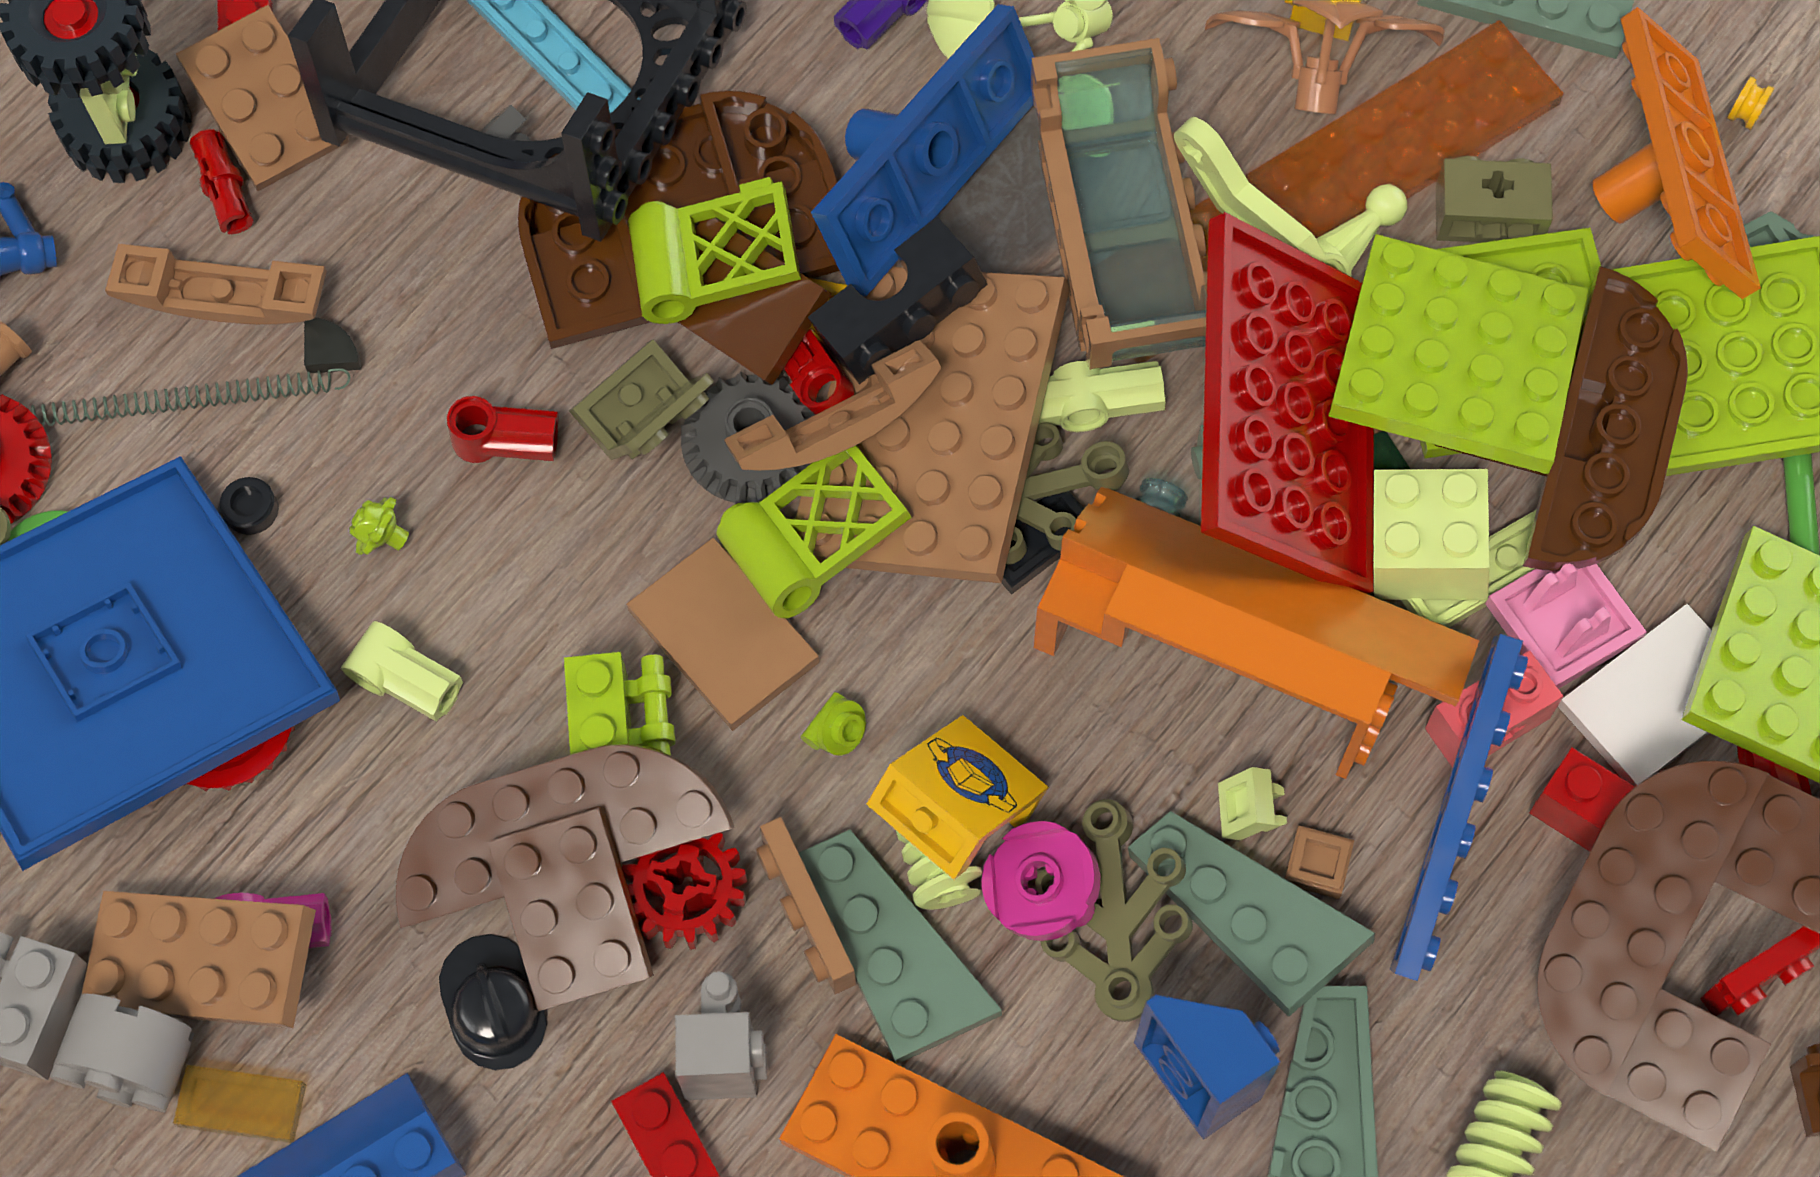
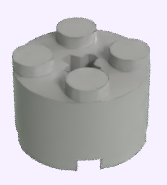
(123, 1052)

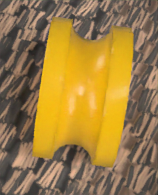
(1750, 103)

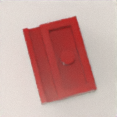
(1744, 985)

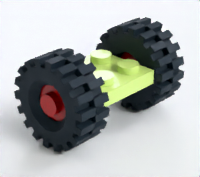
(105, 97)

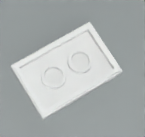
(1638, 699)

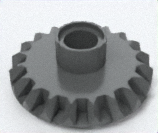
(731, 408)

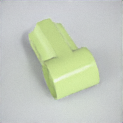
(390, 665)

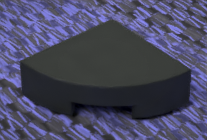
(328, 347)

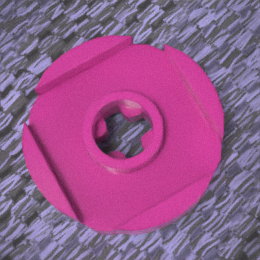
(1065, 904)

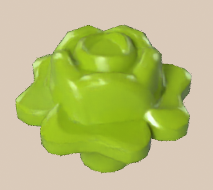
(376, 525)

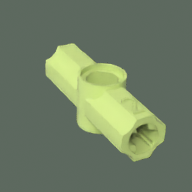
(1086, 397)

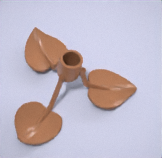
(1320, 79)

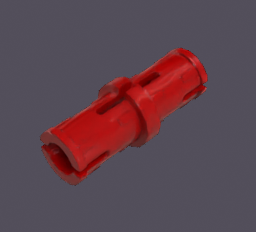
(221, 181)

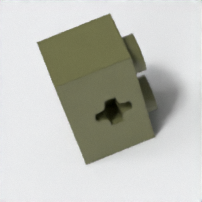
(1492, 199)

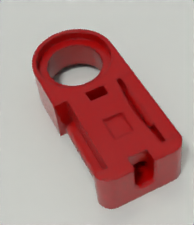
(813, 367)

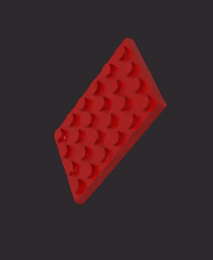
(1274, 462)

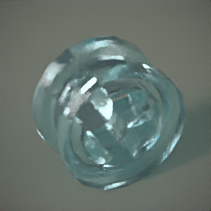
(1162, 495)

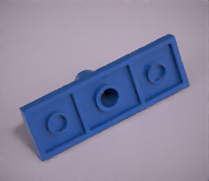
(926, 152)

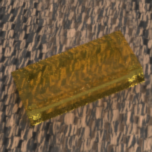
(239, 1104)

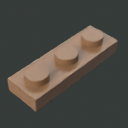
(804, 907)

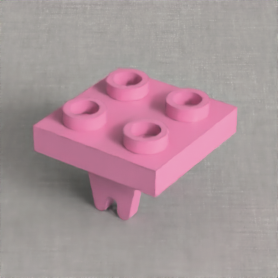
(1566, 619)

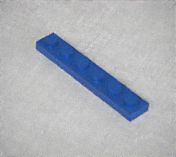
(1452, 833)

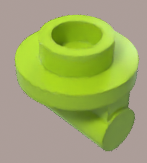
(836, 726)

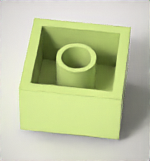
(1431, 534)

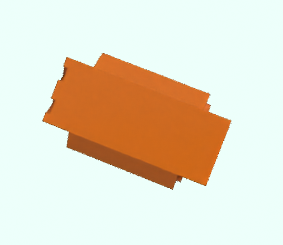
(1246, 614)

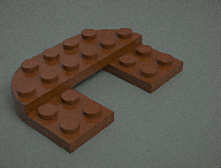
(717, 145)
(1631, 918)

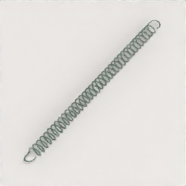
(167, 403)

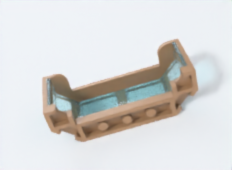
(1120, 201)

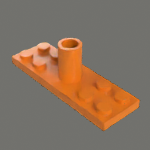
(1682, 162)
(890, 1122)

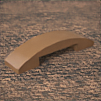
(215, 291)
(901, 382)

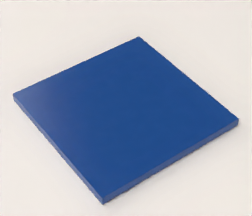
(135, 660)

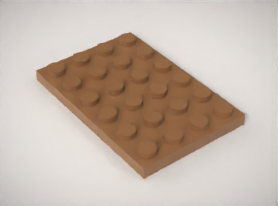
(965, 441)

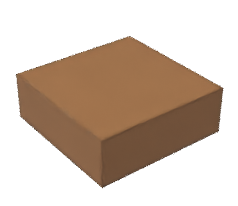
(1319, 862)

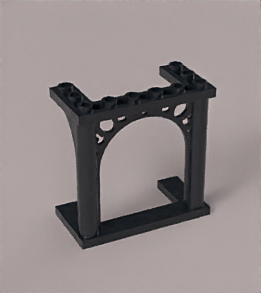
(593, 168)

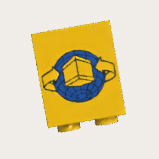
(955, 794)

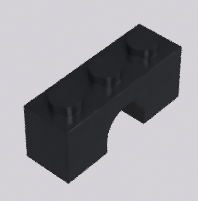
(938, 281)

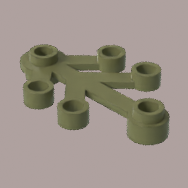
(1094, 461)
(1122, 918)

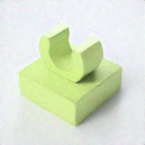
(1248, 804)

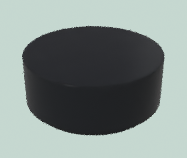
(248, 505)

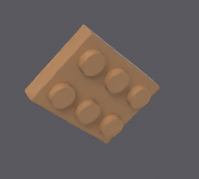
(256, 96)

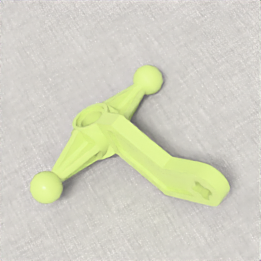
(1236, 196)

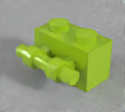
(601, 700)

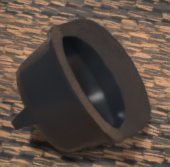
(491, 1003)

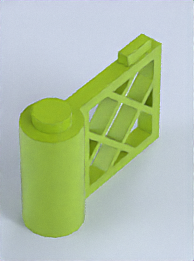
(669, 258)
(776, 556)

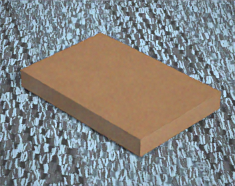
(722, 634)

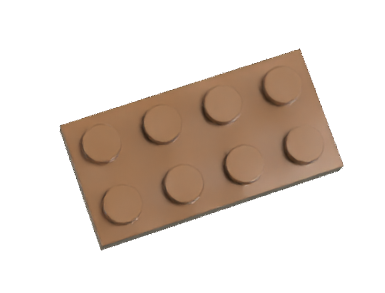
(201, 957)

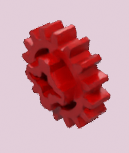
(706, 893)

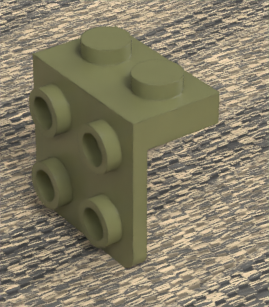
(637, 401)

